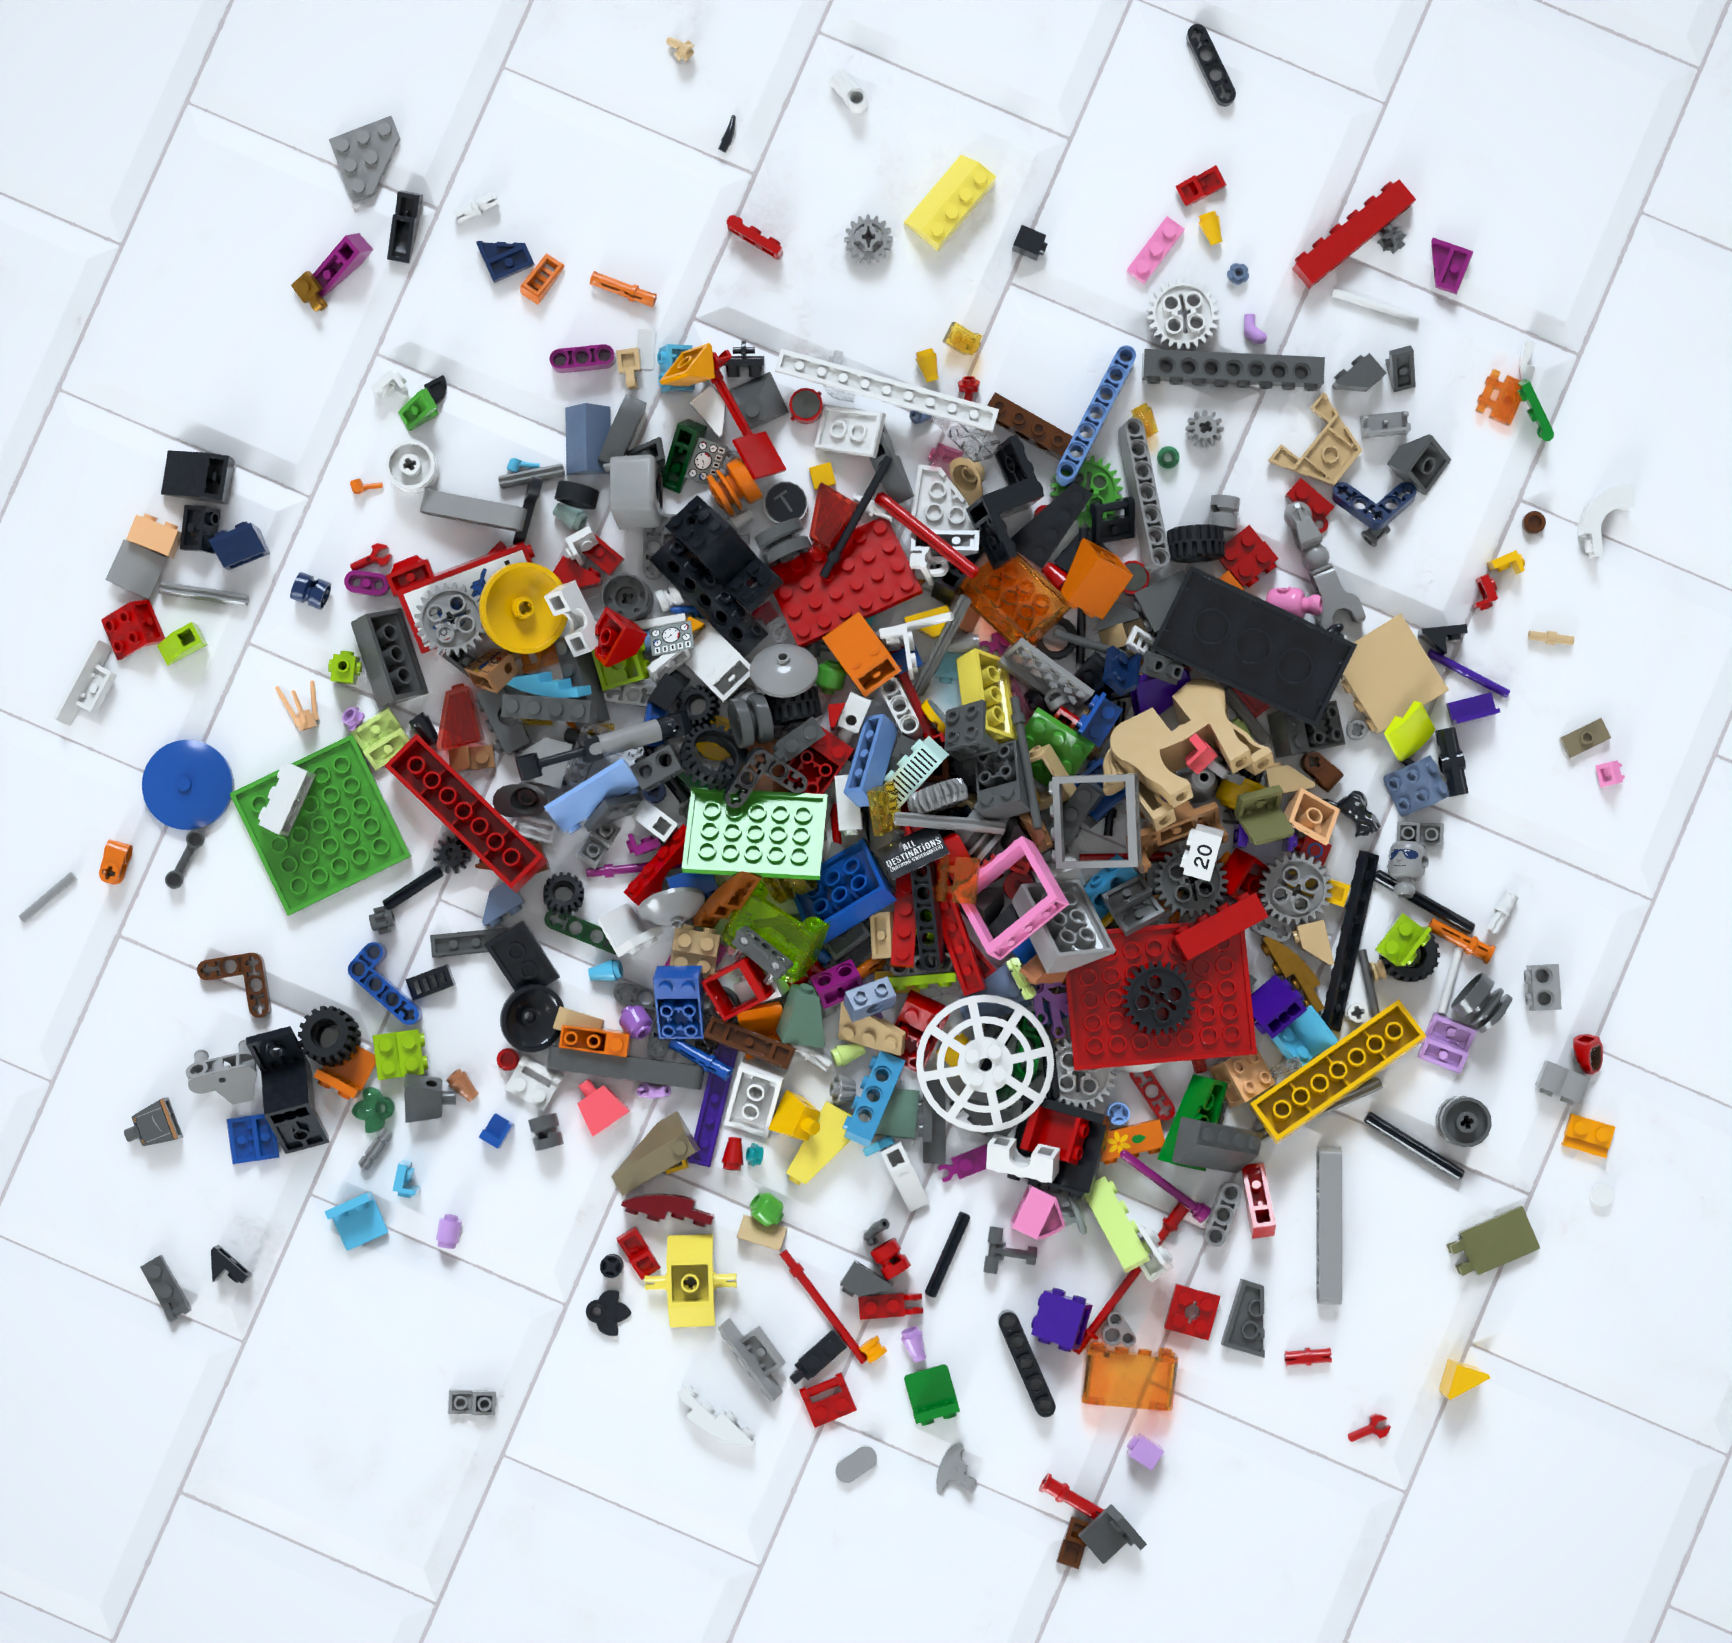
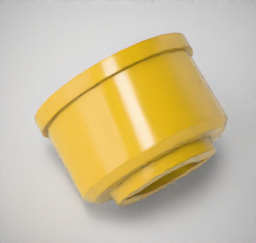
(1229, 791)

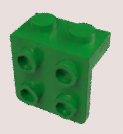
(931, 1394)

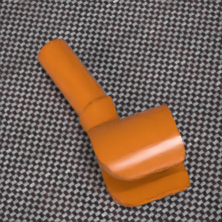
(358, 487)

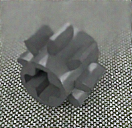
(1391, 244)
(382, 920)

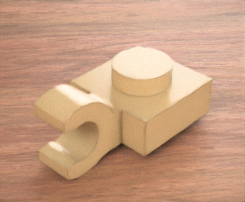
(629, 363)

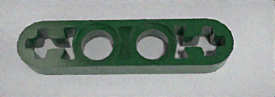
(584, 936)

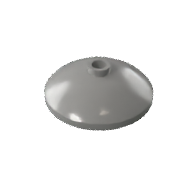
(783, 670)
(672, 906)

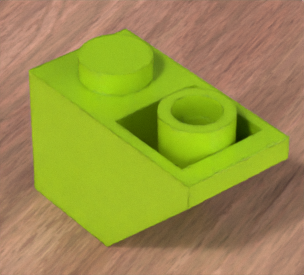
(182, 643)

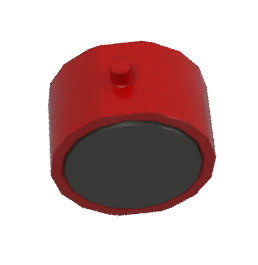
(806, 406)
(1139, 580)

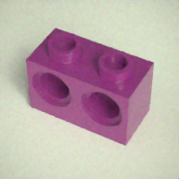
(833, 982)

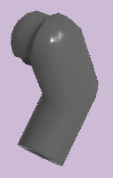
(875, 1228)

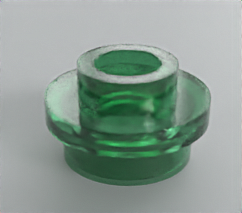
(1171, 451)

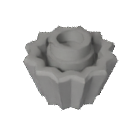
(842, 1090)

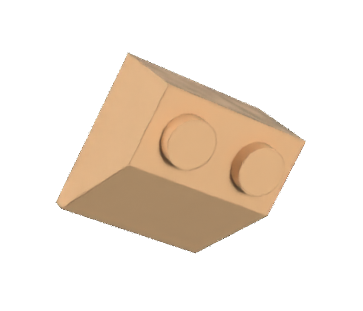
(1311, 815)

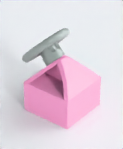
(1041, 1216)

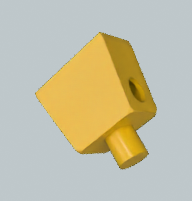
(795, 1117)

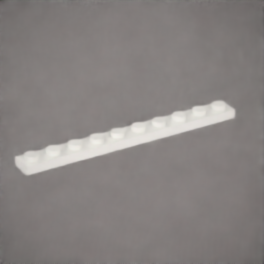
(886, 390)

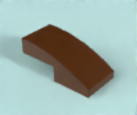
(1072, 1545)

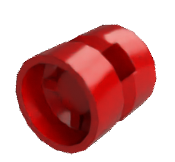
(1013, 882)
(886, 1251)

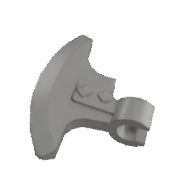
(954, 1469)

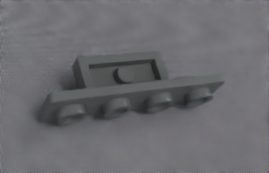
(933, 1126)

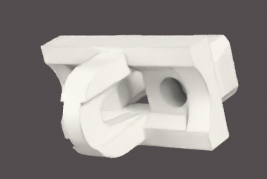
(927, 565)

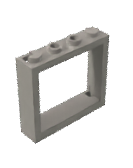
(1133, 821)

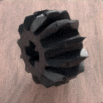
(445, 860)

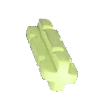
(1015, 965)

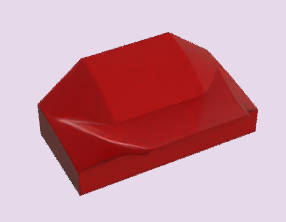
(407, 572)

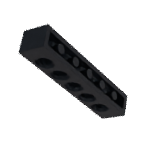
(708, 596)

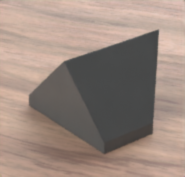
(989, 904)

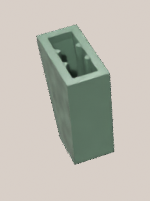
(801, 1017)

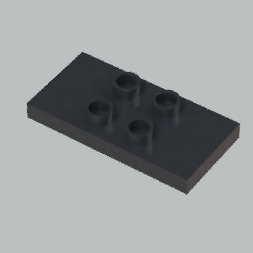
(1253, 646)

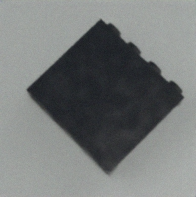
(1073, 1178)

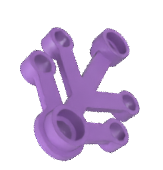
(1056, 1004)

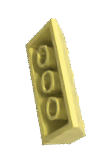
(950, 201)
(986, 680)

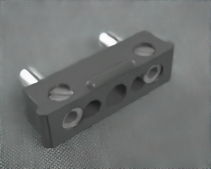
(761, 953)

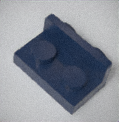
(1120, 671)

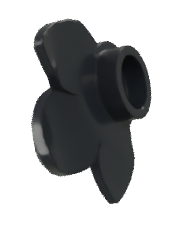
(611, 1312)

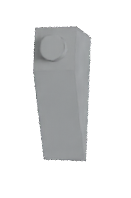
(963, 541)

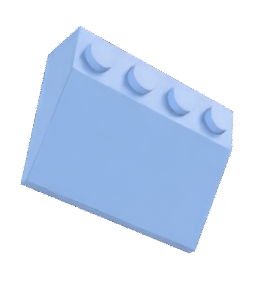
(582, 801)

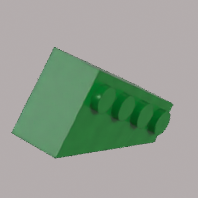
(1202, 1102)

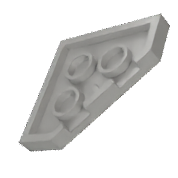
(365, 155)

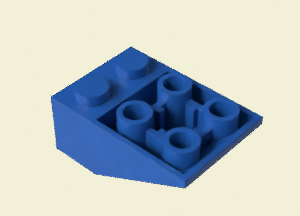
(679, 1002)

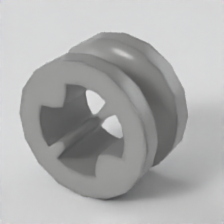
(1349, 728)

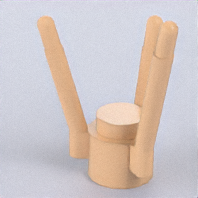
(303, 719)

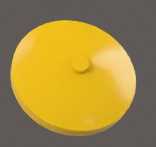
(516, 610)

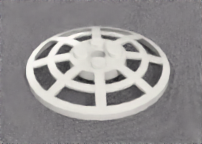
(981, 1048)

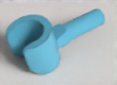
(514, 465)

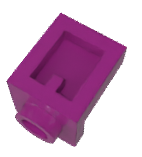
(647, 844)

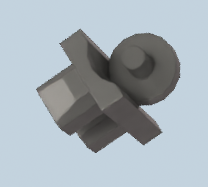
(1161, 668)

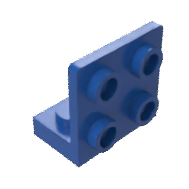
(1099, 720)

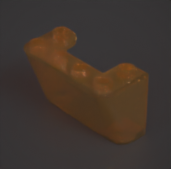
(1128, 1377)

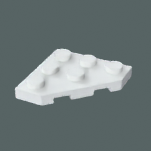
(938, 501)

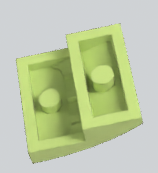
(380, 737)

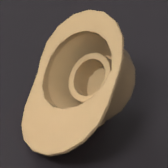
(967, 478)

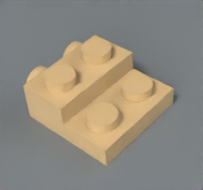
(695, 948)

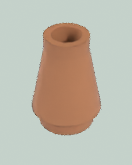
(462, 1085)

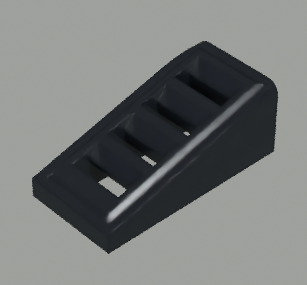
(445, 969)

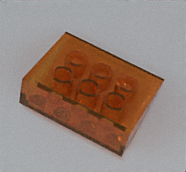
(1015, 600)

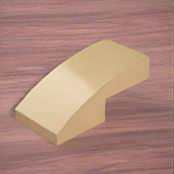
(574, 1018)

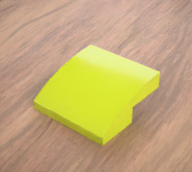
(1409, 733)

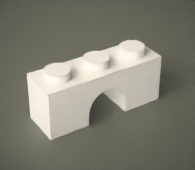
(569, 601)
(1005, 1158)

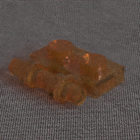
(1507, 400)
(965, 880)

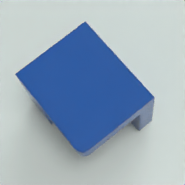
(496, 1131)

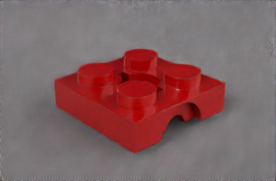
(1203, 1322)

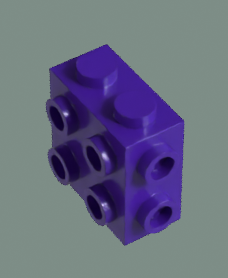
(1276, 1006)
(1061, 1319)

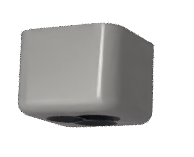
(635, 491)

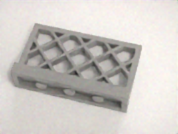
(1029, 669)

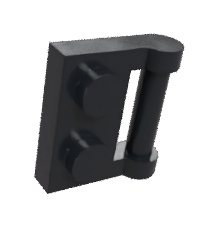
(1115, 527)

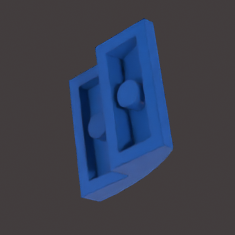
(251, 1139)

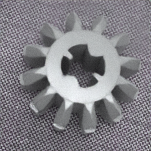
(1207, 436)

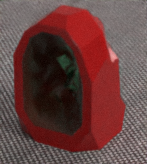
(1588, 1053)

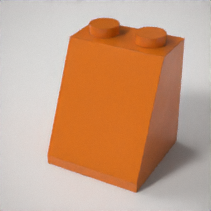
(1095, 580)

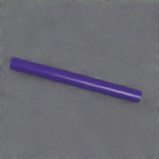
(1468, 673)

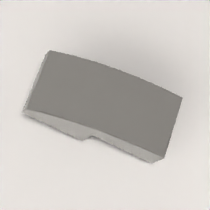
(1424, 833)
(598, 845)
(471, 1402)

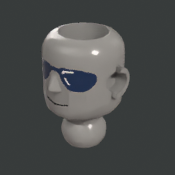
(1406, 865)

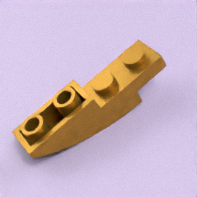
(1289, 963)

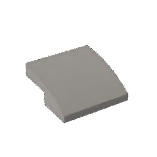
(136, 569)

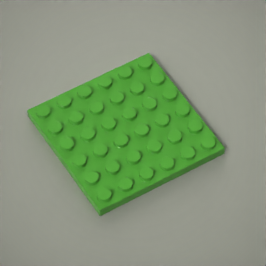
(338, 835)

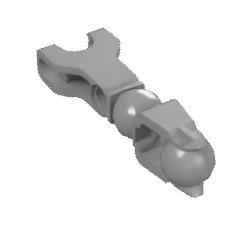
(1316, 559)

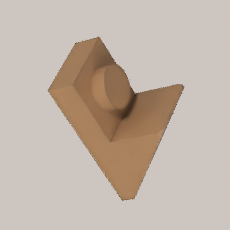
(472, 758)

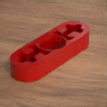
(1136, 1080)

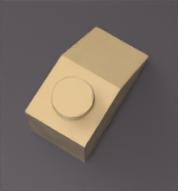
(1287, 777)
(1314, 940)

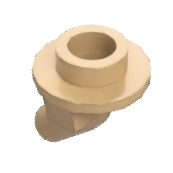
(684, 50)

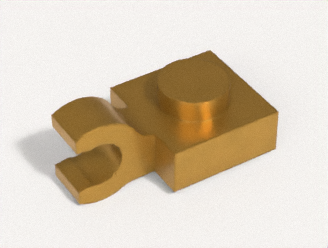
(308, 290)

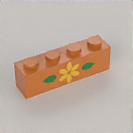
(1134, 1139)

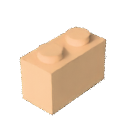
(155, 536)

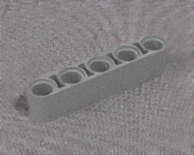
(473, 510)

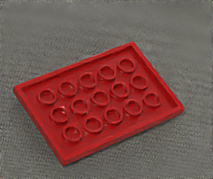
(866, 580)

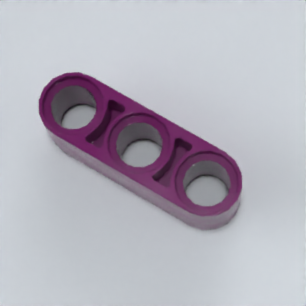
(572, 353)

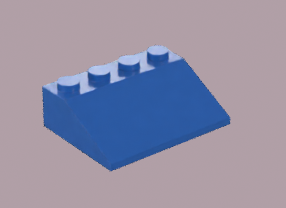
(848, 890)

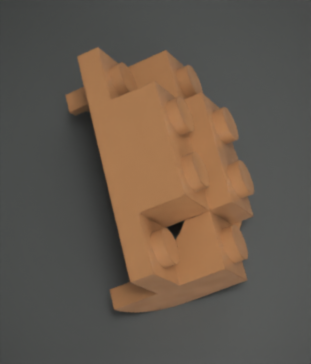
(1186, 818)

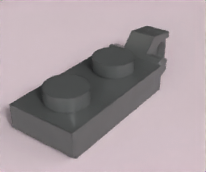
(798, 740)

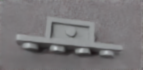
(757, 1356)

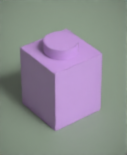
(1144, 1451)

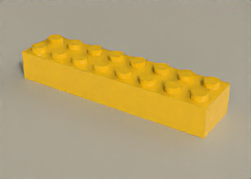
(1337, 1071)

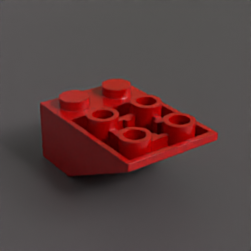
(821, 763)
(913, 1019)

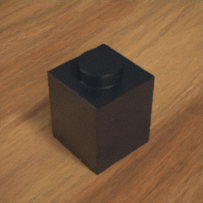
(1030, 243)

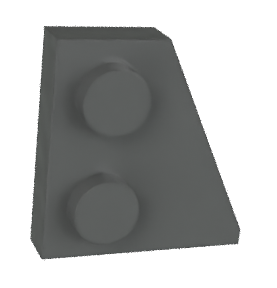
(612, 810)

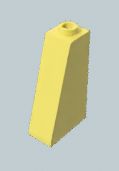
(820, 1147)

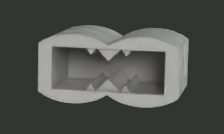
(1562, 1082)

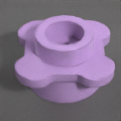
(352, 718)

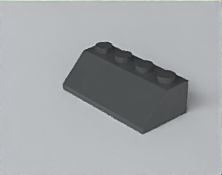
(389, 657)
(1215, 1145)

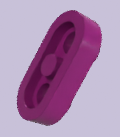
(367, 583)

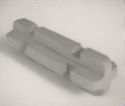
(375, 1148)

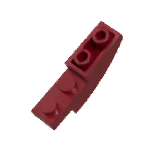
(659, 1204)

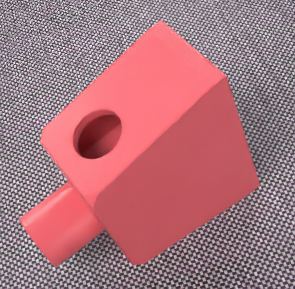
(600, 1107)

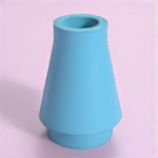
(607, 971)

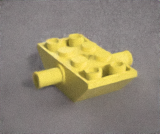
(695, 1258)

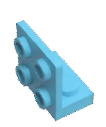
(1305, 1037)
(358, 1220)

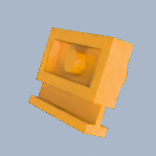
(1588, 1135)

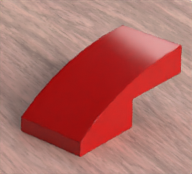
(1201, 185)
(638, 1252)

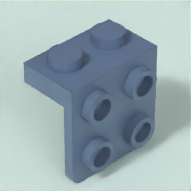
(1416, 786)

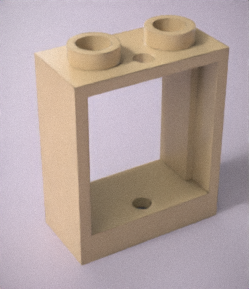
(1056, 768)

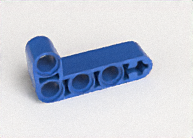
(387, 986)

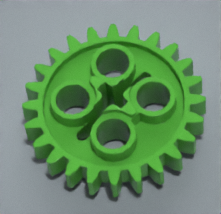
(1103, 495)

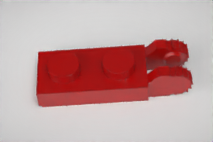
(753, 236)
(887, 1305)

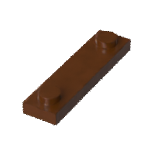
(749, 1042)

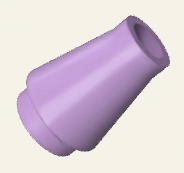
(913, 1341)

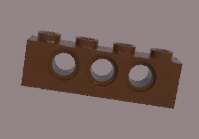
(1030, 427)

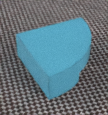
(878, 1145)

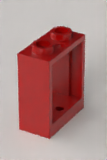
(753, 975)

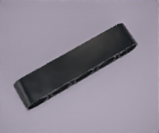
(922, 924)
(1031, 1373)

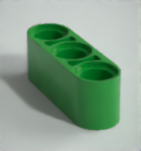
(1032, 1035)

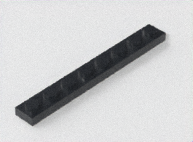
(1349, 940)

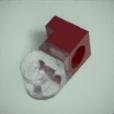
(777, 628)

